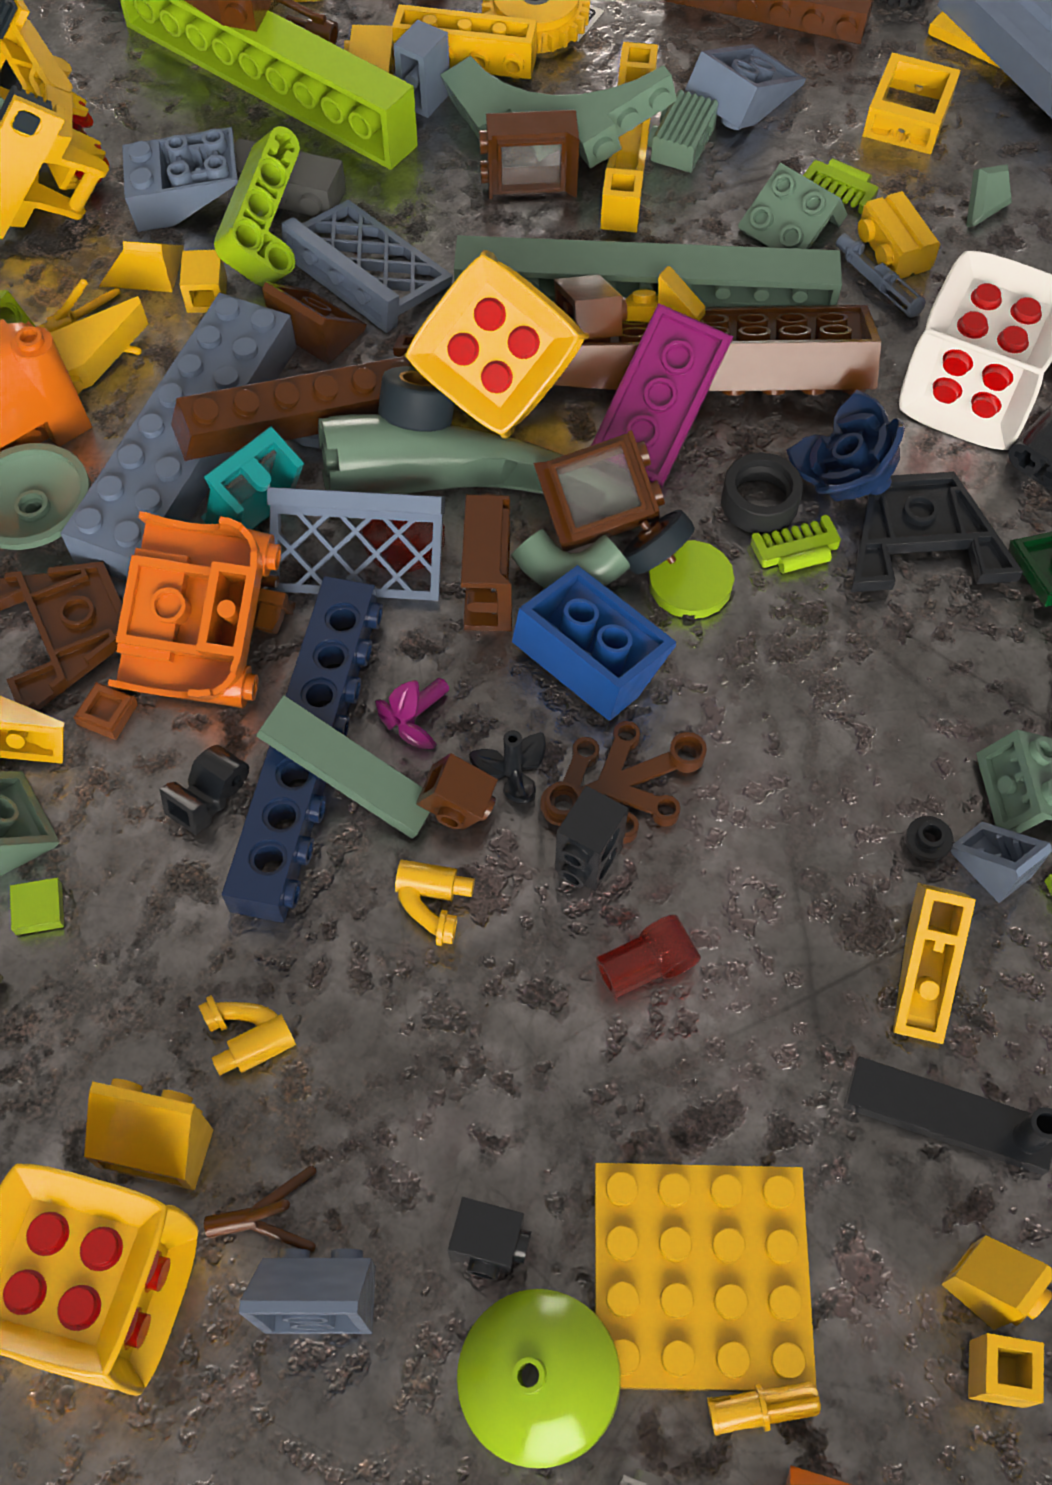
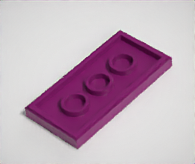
(665, 386)

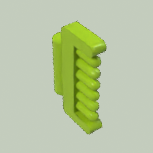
(844, 178)
(799, 552)

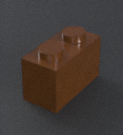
(592, 305)

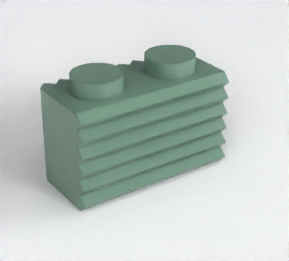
(683, 131)

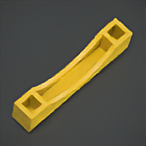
(626, 167)

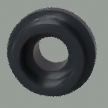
(921, 847)

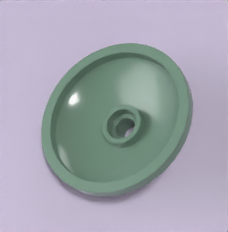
(38, 493)

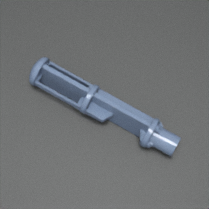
(880, 275)

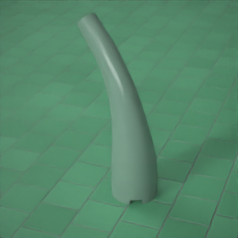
(379, 457)

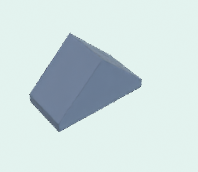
(1000, 857)

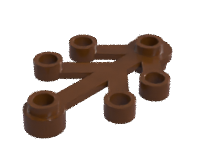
(620, 783)

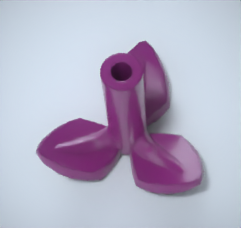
(406, 705)

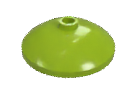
(575, 1384)

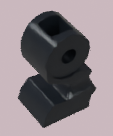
(212, 779)

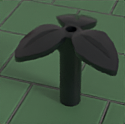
(518, 756)

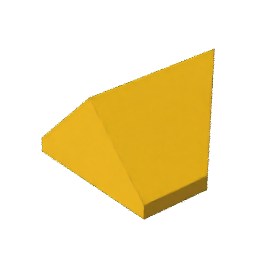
(145, 267)

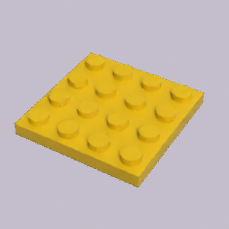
(704, 1275)

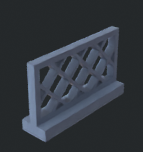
(347, 275)
(368, 507)

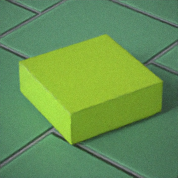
(36, 906)

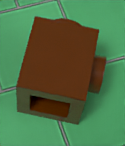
(457, 793)

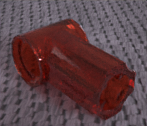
(659, 951)

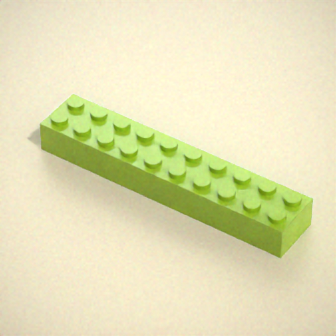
(293, 73)

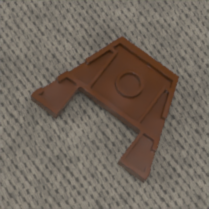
(76, 619)

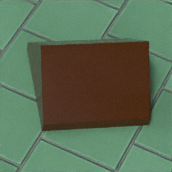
(316, 322)

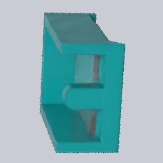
(242, 480)

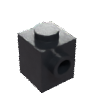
(488, 1238)

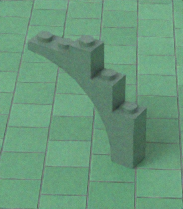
(600, 114)

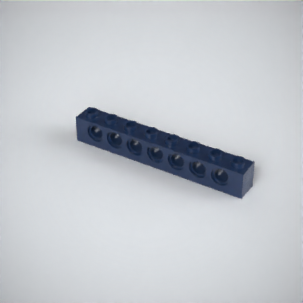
(271, 894)

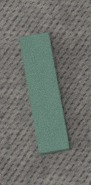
(344, 765)

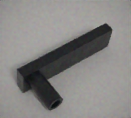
(951, 1115)

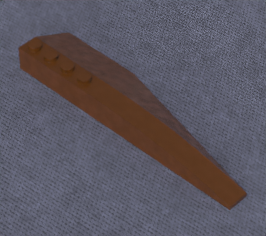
(770, 351)

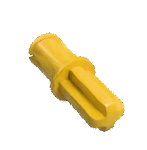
(763, 1407)

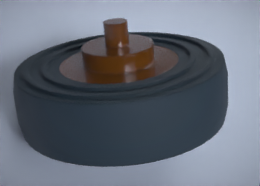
(658, 541)

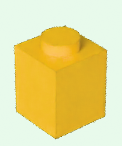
(201, 279)
(1006, 1370)

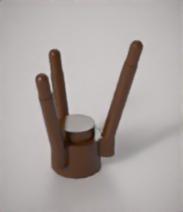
(315, 24)

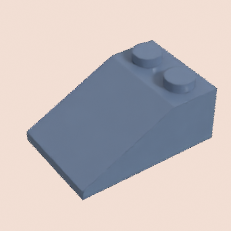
(743, 82)
(312, 1293)

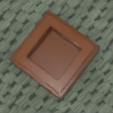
(105, 711)

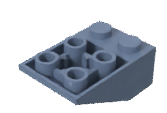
(177, 175)

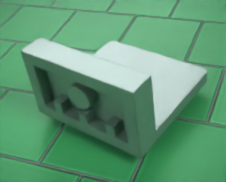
(791, 211)
(1018, 779)

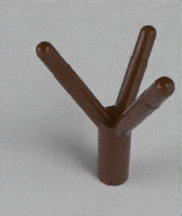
(250, 1217)

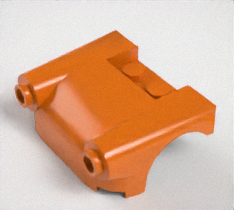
(36, 389)
(193, 610)

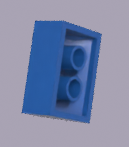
(592, 641)

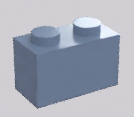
(420, 60)

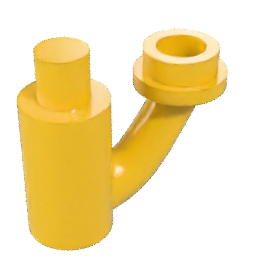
(436, 882)
(254, 1046)

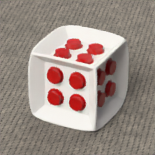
(982, 351)

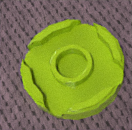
(695, 583)

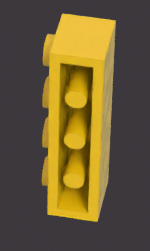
(495, 42)

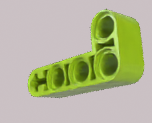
(244, 232)

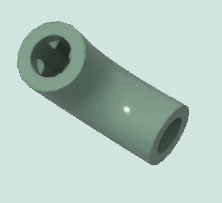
(547, 562)

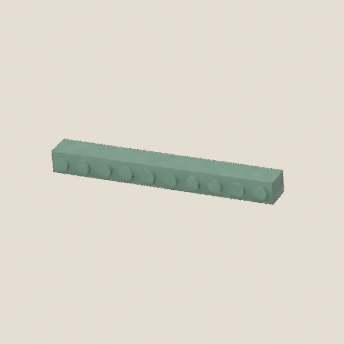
(713, 272)

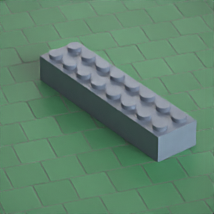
(147, 472)

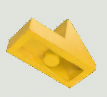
(671, 293)

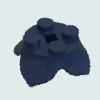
(856, 455)

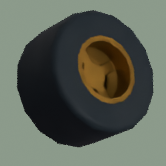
(413, 401)

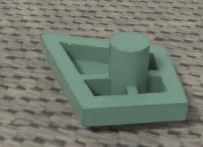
(988, 193)

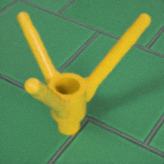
(65, 316)

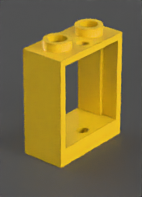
(919, 126)

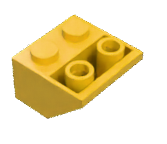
(146, 1133)

